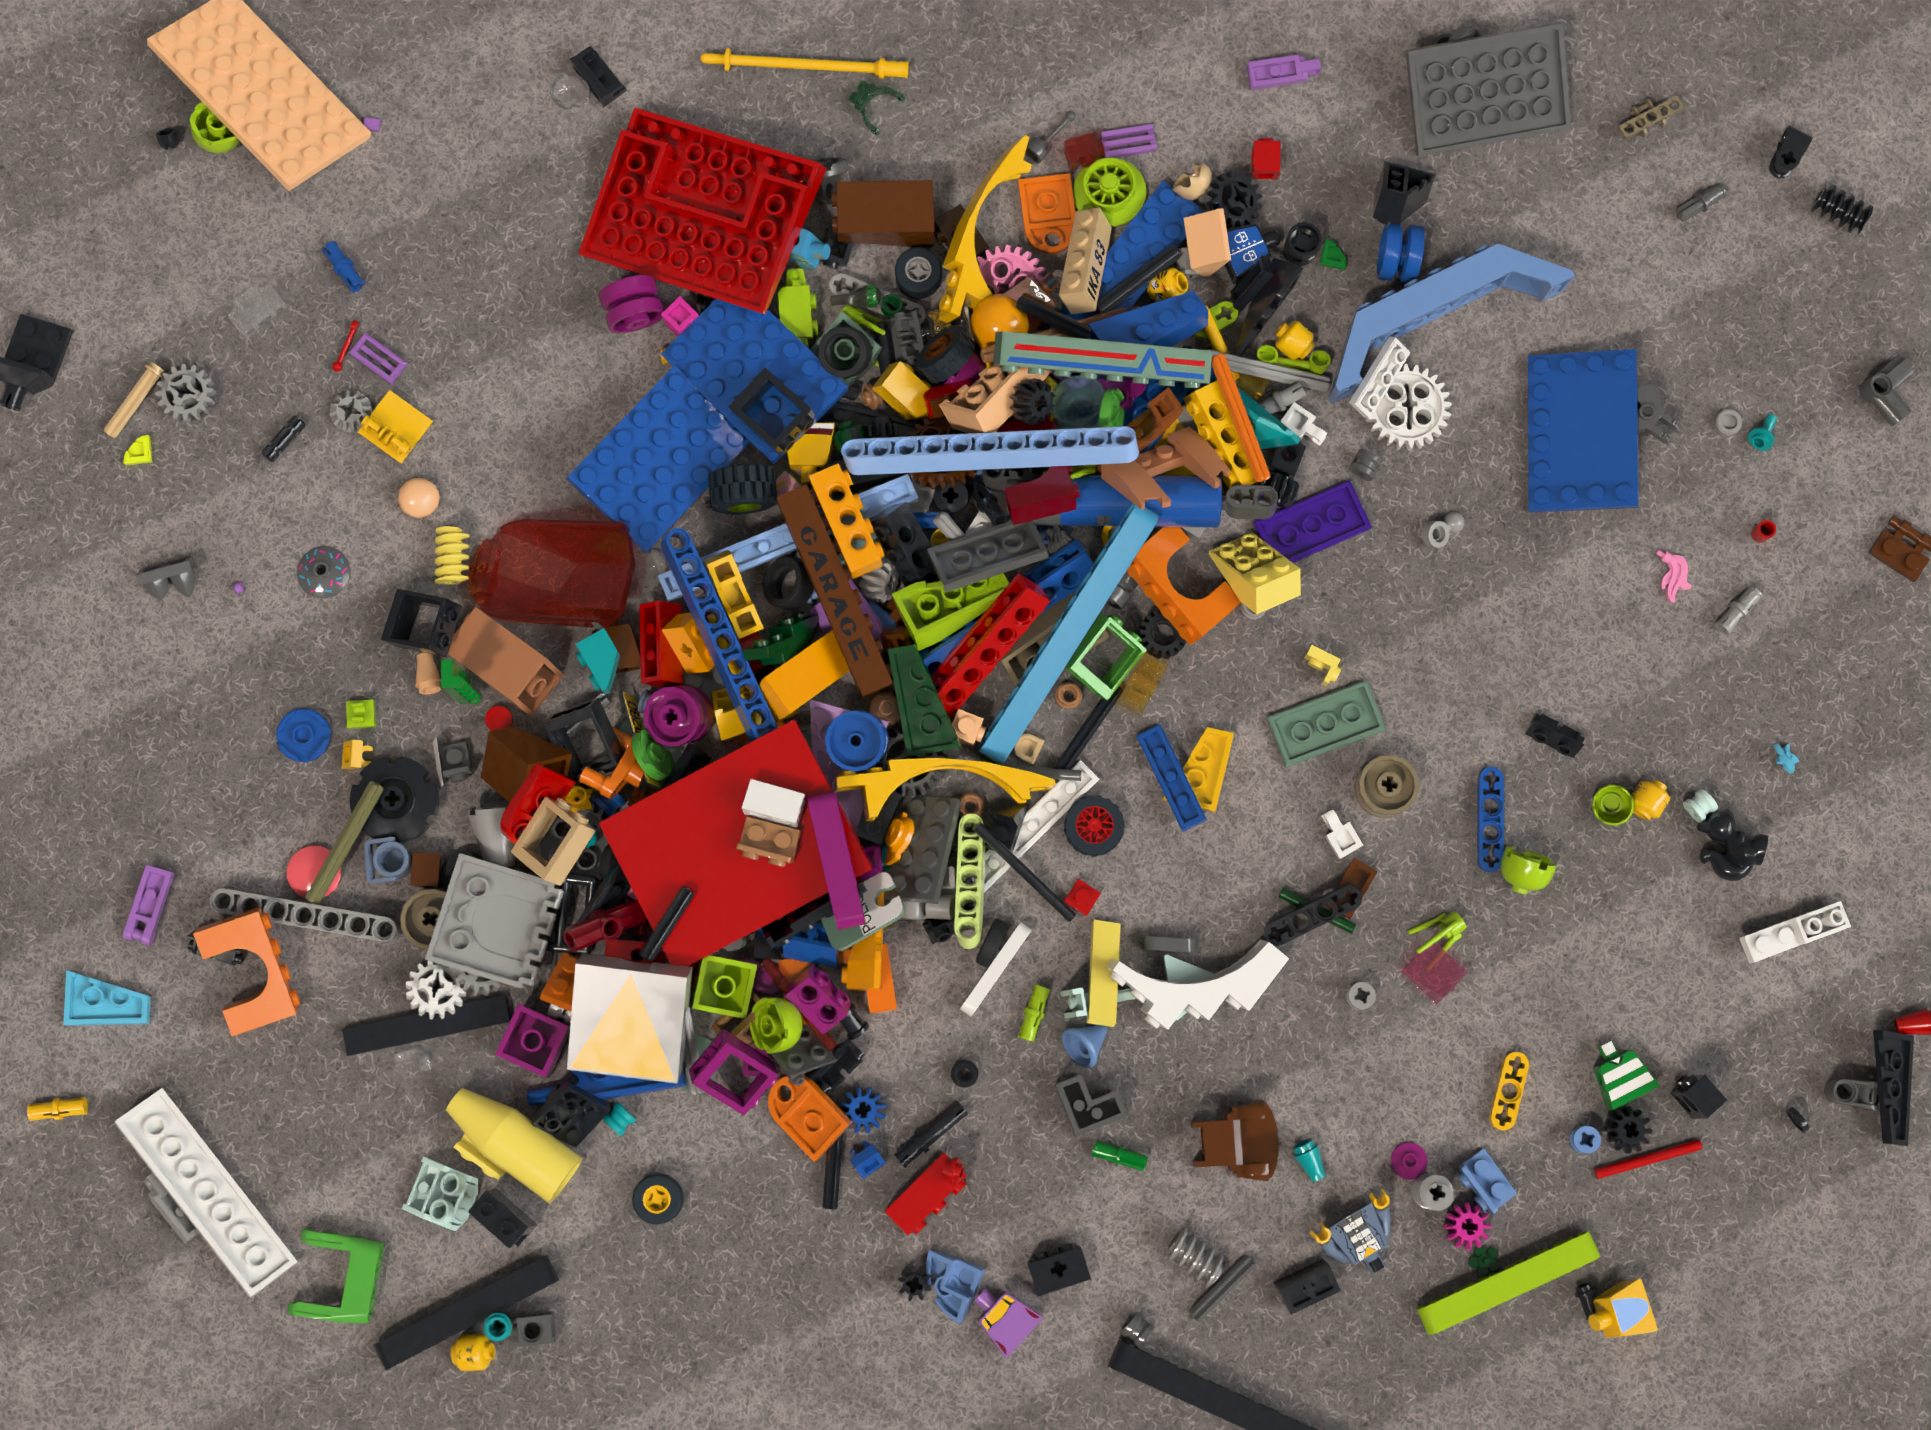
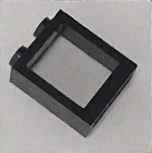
(753, 394)
(406, 606)
(558, 736)

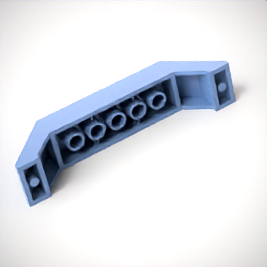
(1437, 296)

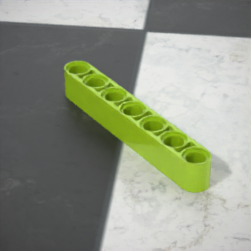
(1510, 1283)

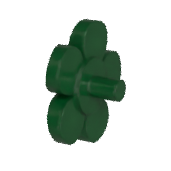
(1484, 1261)

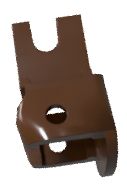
(1242, 1141)

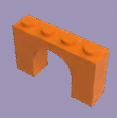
(1188, 616)
(252, 932)
(877, 1000)

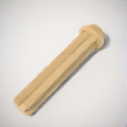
(134, 399)

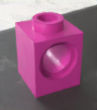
(679, 316)

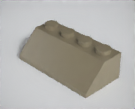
(1025, 648)

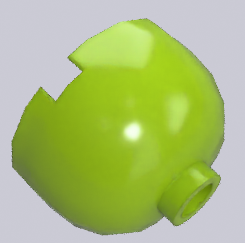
(211, 132)
(1526, 870)
(777, 1021)

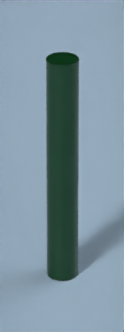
(1298, 901)

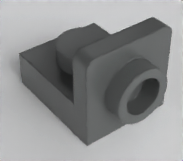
(456, 762)

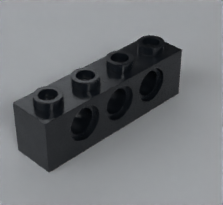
(912, 545)

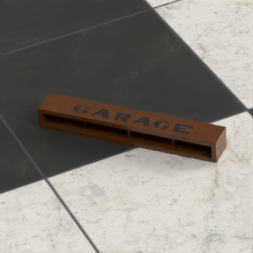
(834, 590)

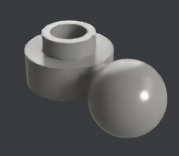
(1452, 523)

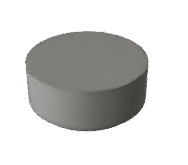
(1728, 422)

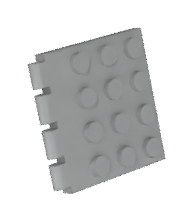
(494, 922)

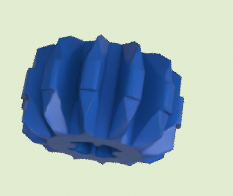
(870, 1115)

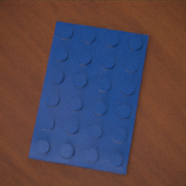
(731, 347)
(658, 459)

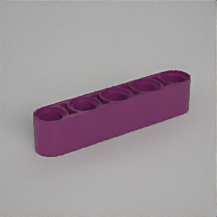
(836, 860)

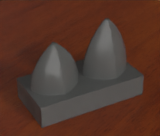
(179, 571)

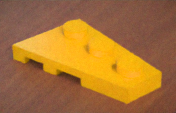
(1208, 766)

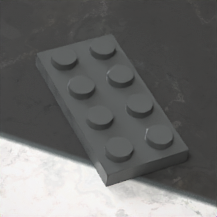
(986, 554)
(924, 861)

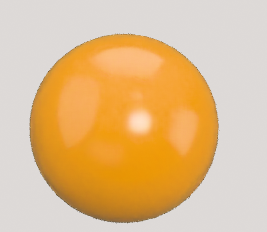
(995, 315)

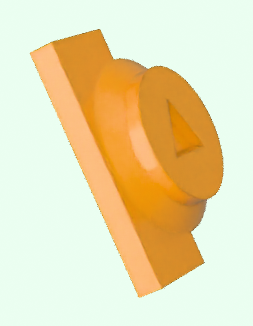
(898, 837)

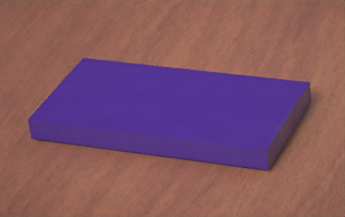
(1315, 523)

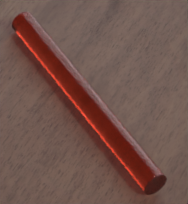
(783, 984)

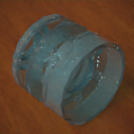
(1077, 403)

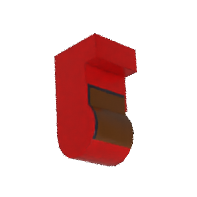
(937, 395)

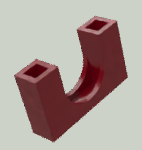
(1046, 495)

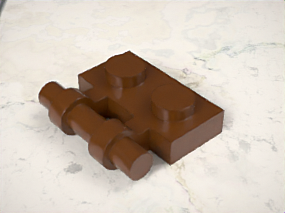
(1899, 555)

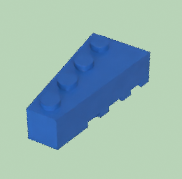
(1155, 324)

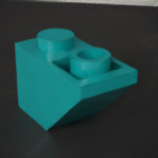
(601, 657)

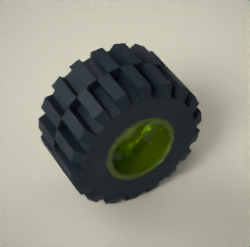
(742, 489)

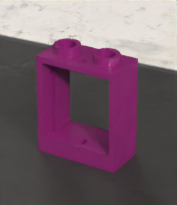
(716, 1054)

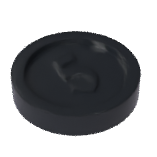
(1797, 1119)

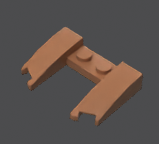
(1183, 448)

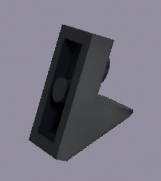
(1007, 821)

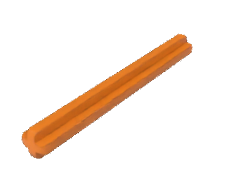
(1240, 418)

